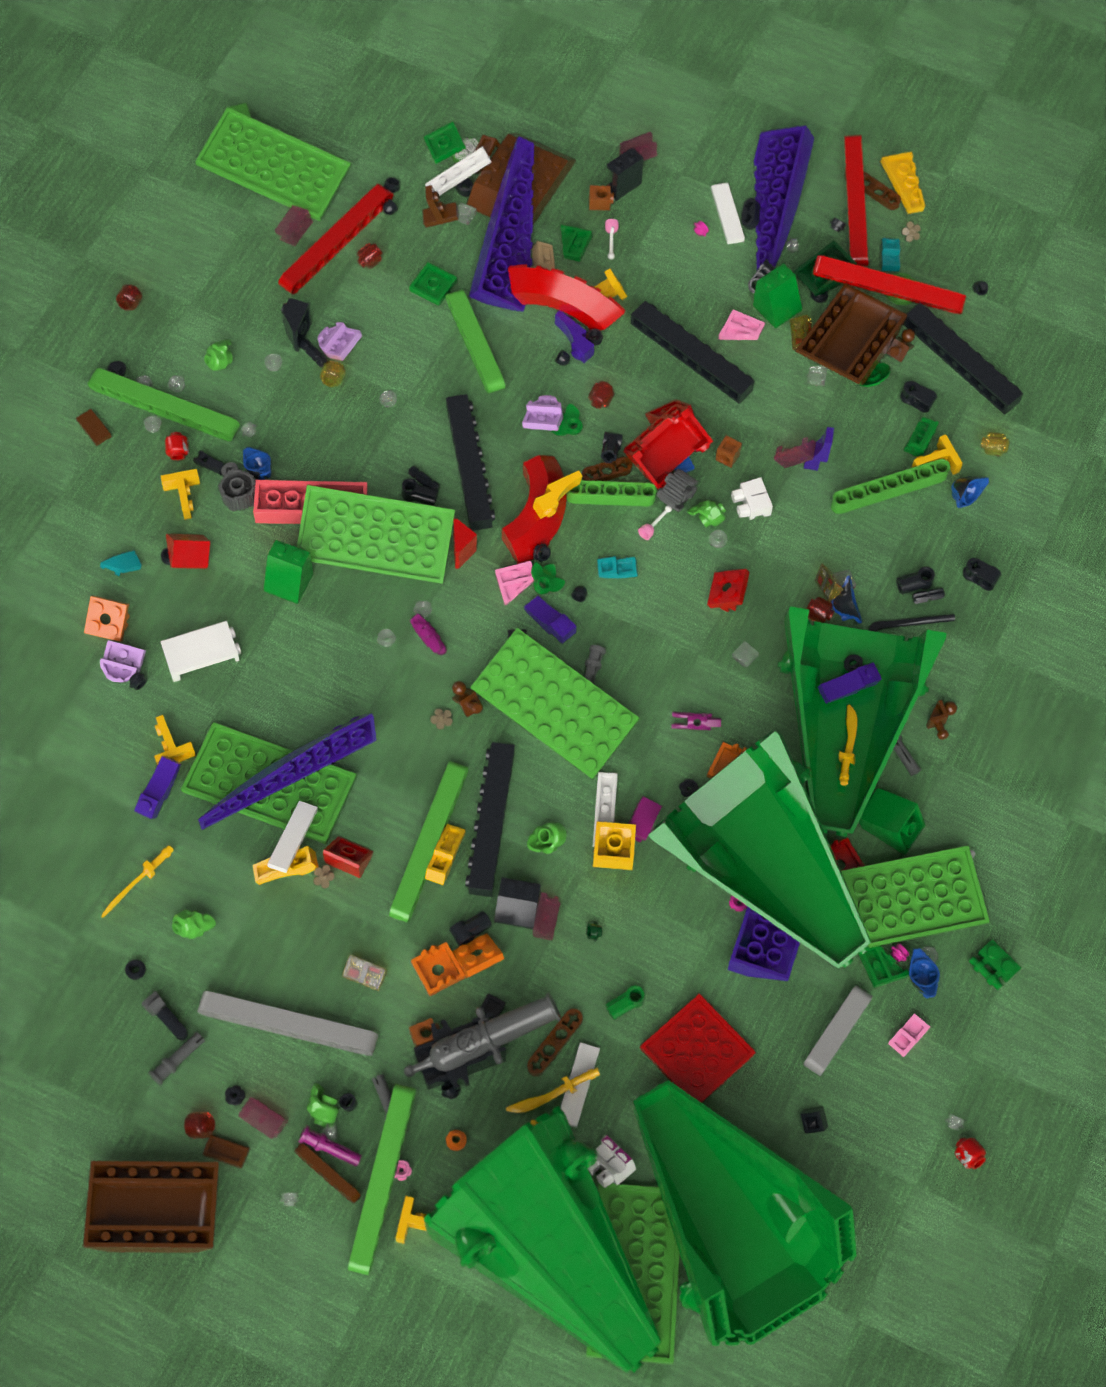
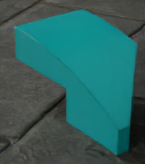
(122, 563)

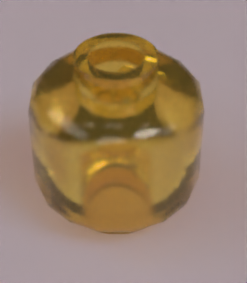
(332, 374)
(995, 444)

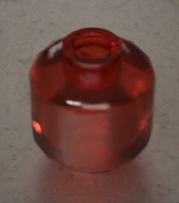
(369, 256)
(129, 297)
(601, 395)
(820, 609)
(199, 1124)

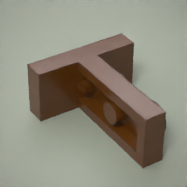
(438, 212)

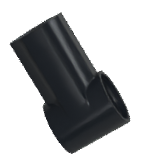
(611, 445)
(420, 493)
(915, 581)
(467, 930)

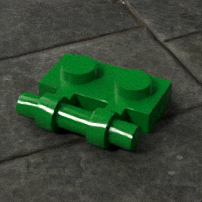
(998, 961)

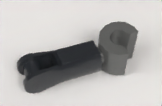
(213, 464)
(155, 1005)

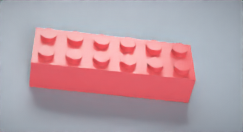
(284, 500)

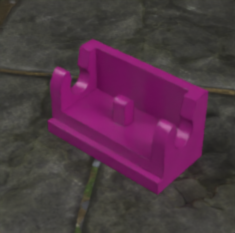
(644, 818)

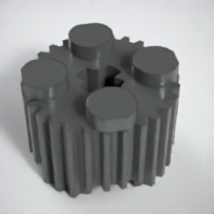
(237, 489)
(678, 489)

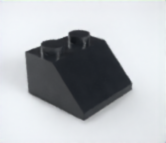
(296, 321)
(517, 903)

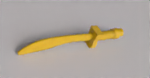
(848, 757)
(148, 870)
(535, 1102)

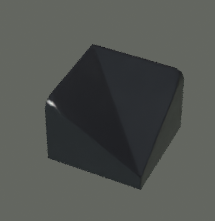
(814, 1120)

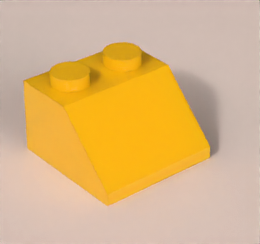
(614, 845)

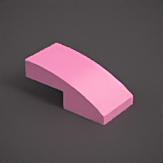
(909, 1035)

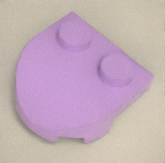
(338, 341)
(543, 414)
(121, 661)

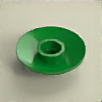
(878, 375)

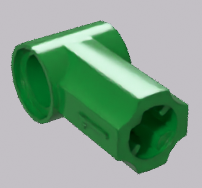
(624, 1004)

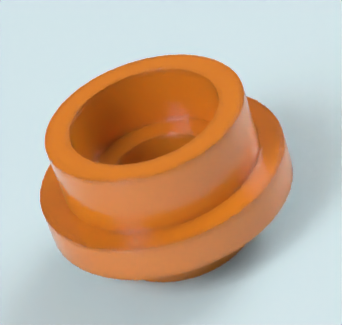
(456, 1146)

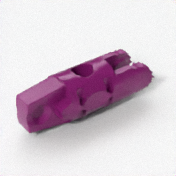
(428, 634)
(705, 723)

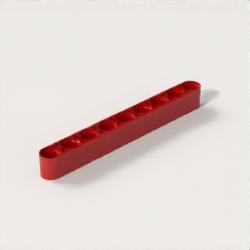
(856, 199)
(335, 239)
(889, 284)

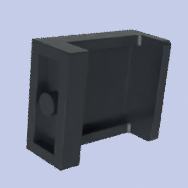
(627, 173)

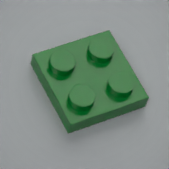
(444, 142)
(433, 283)

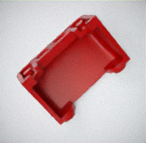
(667, 444)

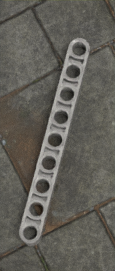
(287, 1023)

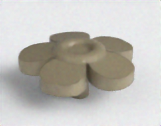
(911, 231)
(441, 718)
(324, 876)

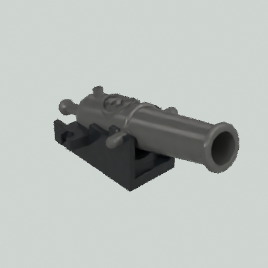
(477, 1043)

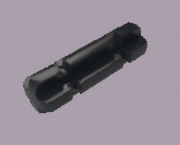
(313, 352)
(423, 478)

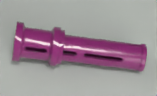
(321, 1142)

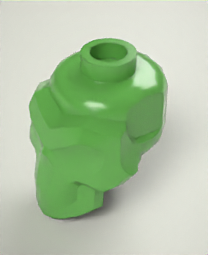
(218, 355)
(710, 512)
(547, 837)
(192, 923)
(322, 1106)

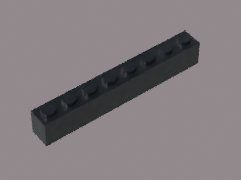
(692, 352)
(963, 358)
(469, 462)
(491, 819)

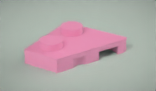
(741, 327)
(514, 580)

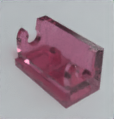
(642, 144)
(294, 225)
(796, 454)
(546, 917)
(263, 1118)

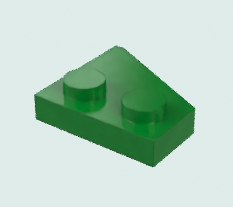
(574, 242)
(881, 967)

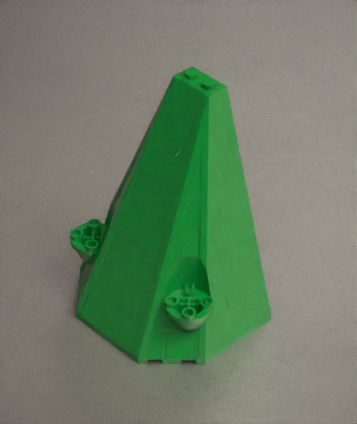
(817, 656)
(766, 847)
(745, 1221)
(545, 1237)

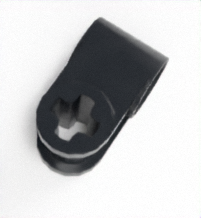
(763, 270)
(919, 397)
(982, 575)

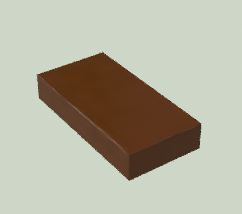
(93, 427)
(226, 1151)

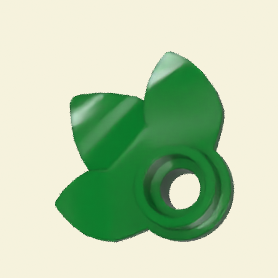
(570, 418)
(546, 577)

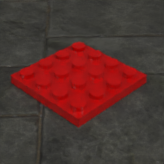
(697, 1049)

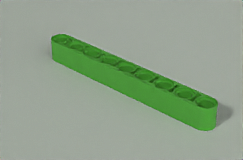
(163, 404)
(434, 825)
(381, 1179)

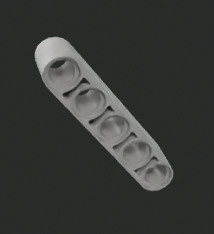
(838, 1030)

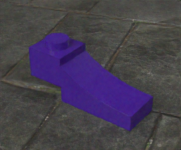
(581, 347)
(822, 450)
(550, 620)
(850, 683)
(158, 788)

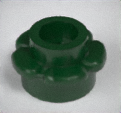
(594, 931)

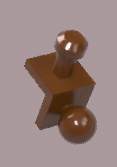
(901, 346)
(466, 698)
(939, 717)

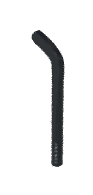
(911, 622)

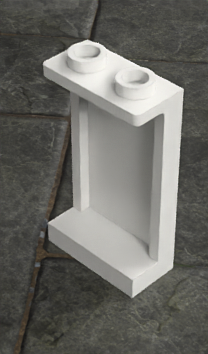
(200, 649)

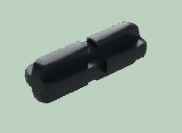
(924, 596)

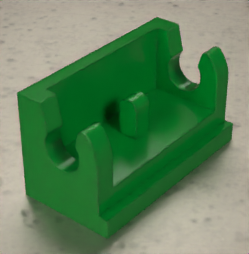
(921, 437)

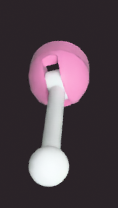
(611, 227)
(647, 530)

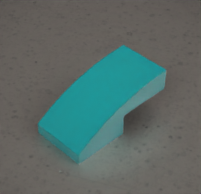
(890, 254)
(620, 568)

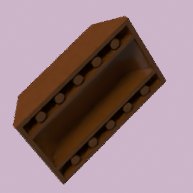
(548, 173)
(852, 334)
(151, 1206)

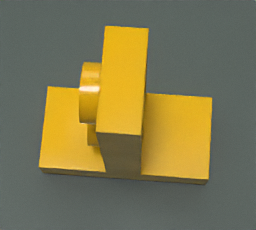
(611, 286)
(945, 451)
(182, 481)
(171, 751)
(408, 1220)

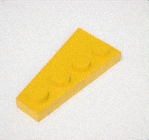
(904, 180)

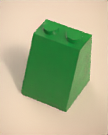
(777, 296)
(287, 571)
(892, 820)

